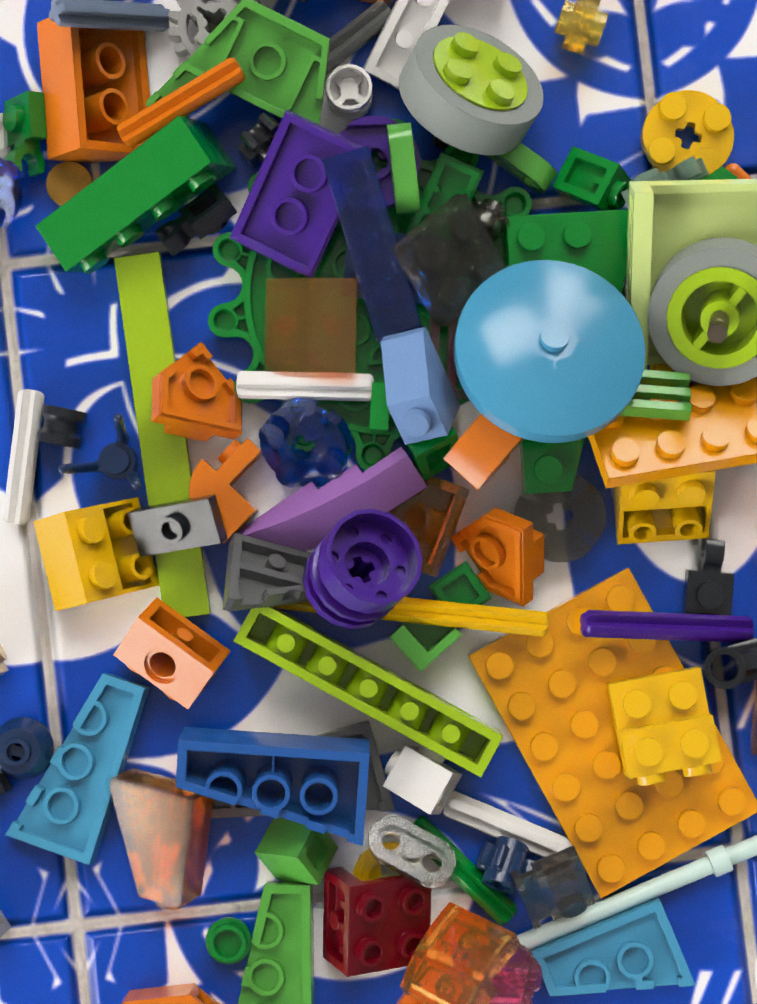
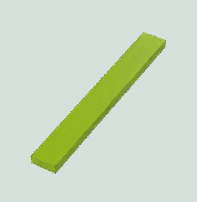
(163, 455)

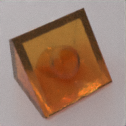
(433, 519)

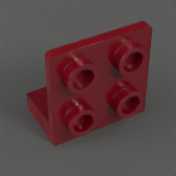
(372, 921)

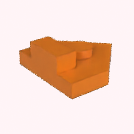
(196, 399)
(505, 553)

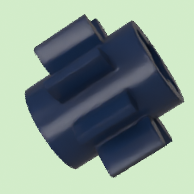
(500, 859)

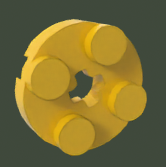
(692, 109)

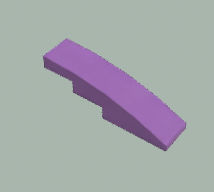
(311, 513)

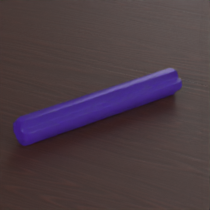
(666, 626)

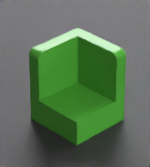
(423, 642)
(296, 852)

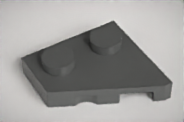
(262, 574)

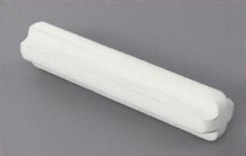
(304, 385)
(23, 457)
(500, 823)

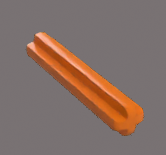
(181, 102)

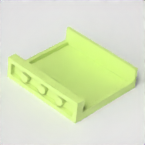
(673, 216)

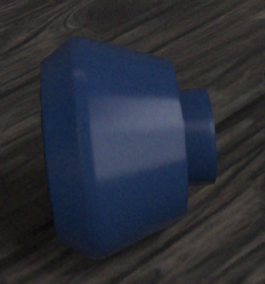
(35, 750)

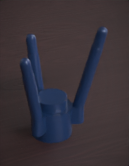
(115, 459)

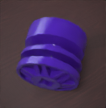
(362, 569)

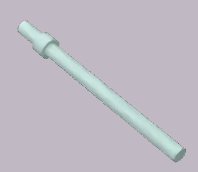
(716, 862)

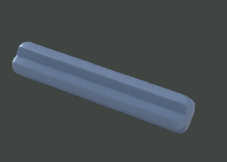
(110, 15)

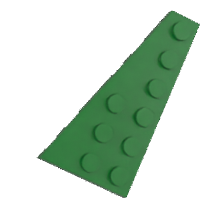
(587, 240)

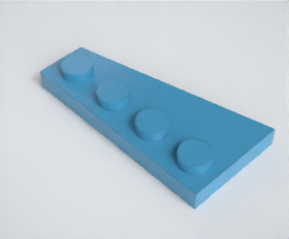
(74, 797)

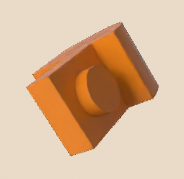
(208, 481)

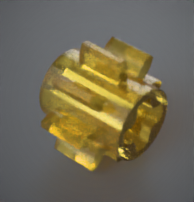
(581, 24)

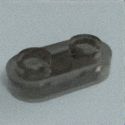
(414, 848)

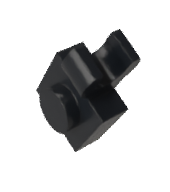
(709, 588)

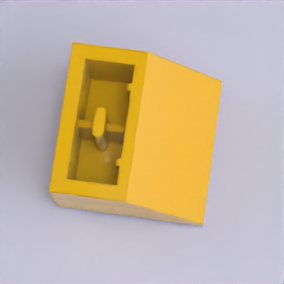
(664, 509)
(93, 554)

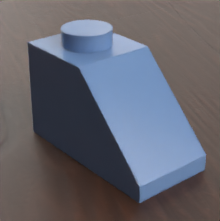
(417, 386)

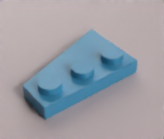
(615, 953)

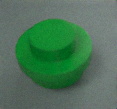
(228, 940)

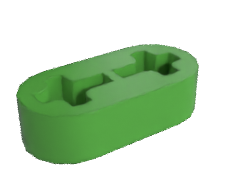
(527, 167)
(403, 168)

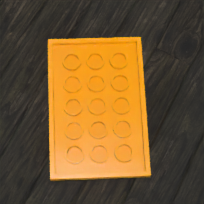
(563, 723)

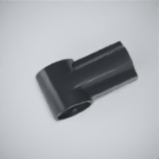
(745, 657)

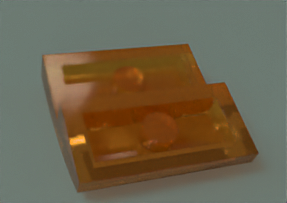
(311, 325)
(458, 959)

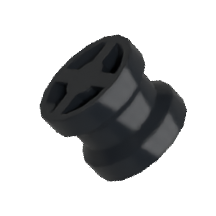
(61, 426)

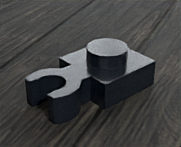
(258, 140)
(200, 217)

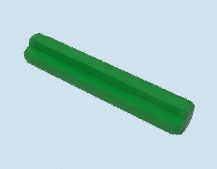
(470, 880)

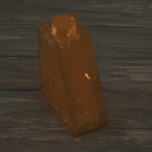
(163, 835)

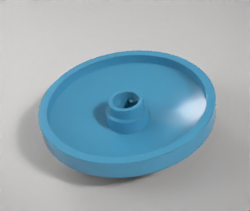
(549, 351)

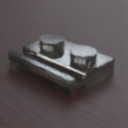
(555, 887)

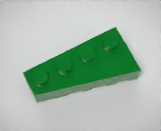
(135, 194)

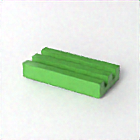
(664, 386)

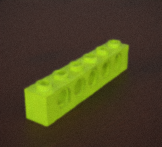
(370, 687)

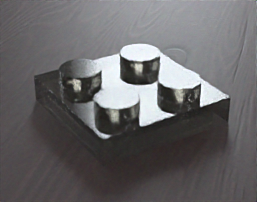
(448, 258)

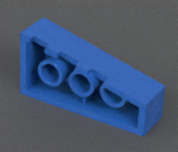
(280, 774)

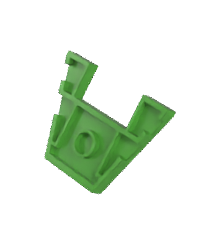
(279, 58)

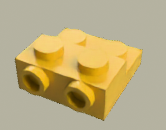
(664, 725)

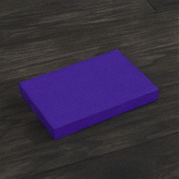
(291, 202)

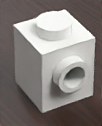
(421, 778)

